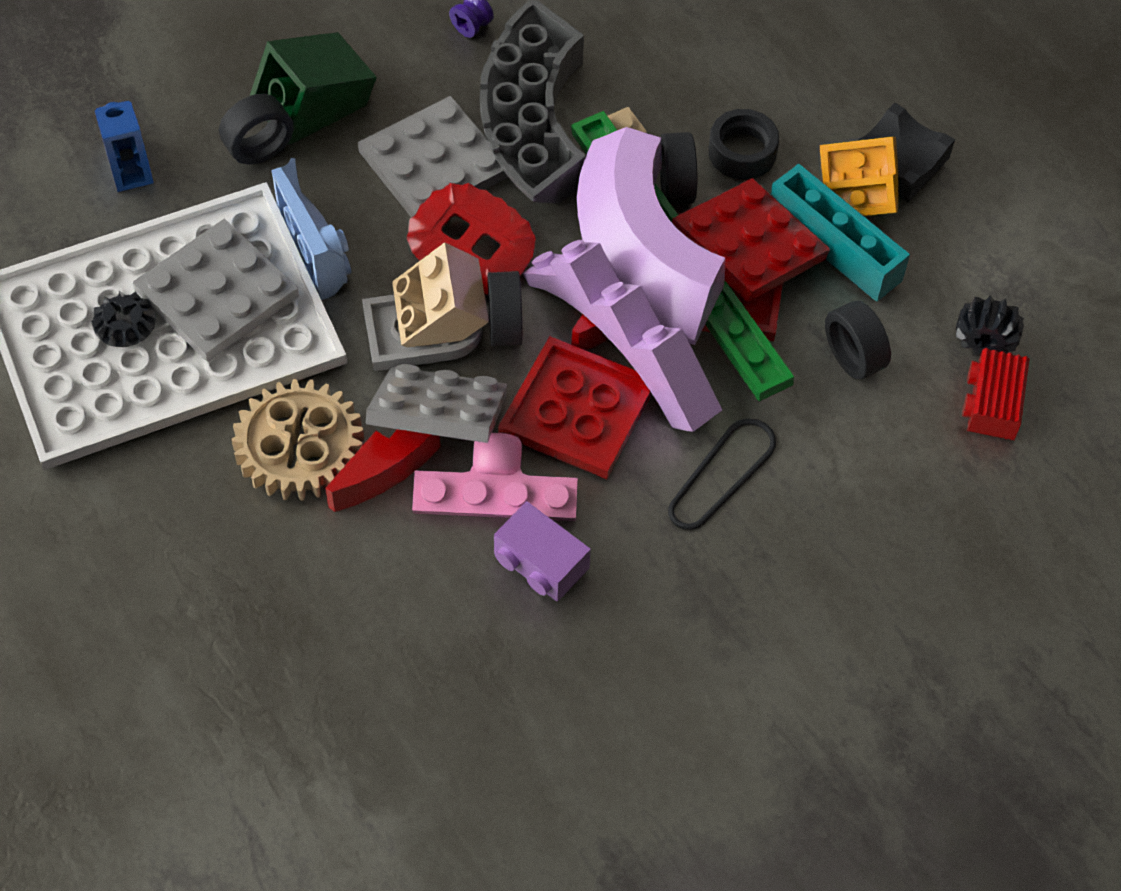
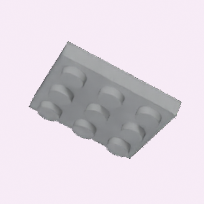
(429, 153)
(216, 289)
(437, 403)

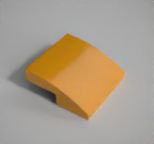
(863, 174)

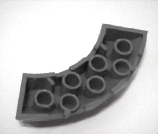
(519, 100)

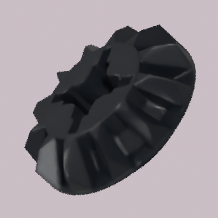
(121, 333)

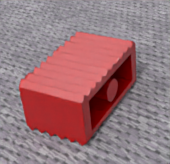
(997, 394)

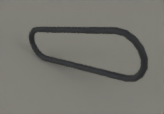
(717, 505)

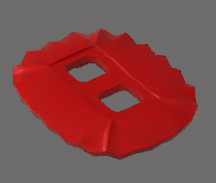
(486, 217)

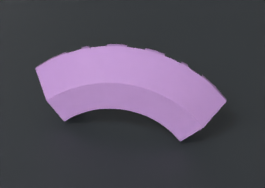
(643, 246)

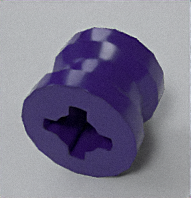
(470, 16)

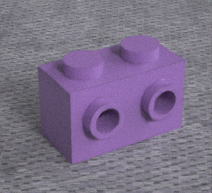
(541, 552)

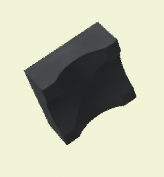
(919, 149)

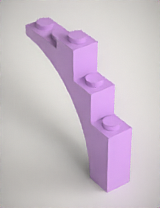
(626, 317)

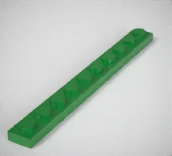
(728, 320)

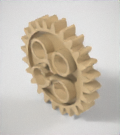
(262, 433)

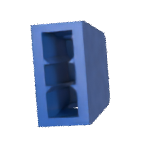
(119, 132)

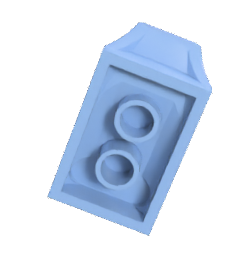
(317, 242)

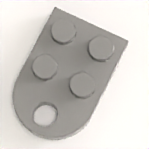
(386, 344)

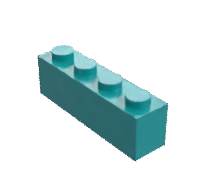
(854, 242)

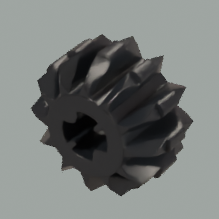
(989, 325)

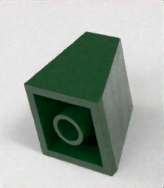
(314, 80)

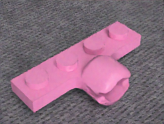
(494, 486)

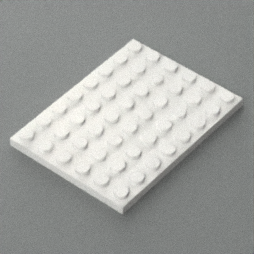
(97, 395)

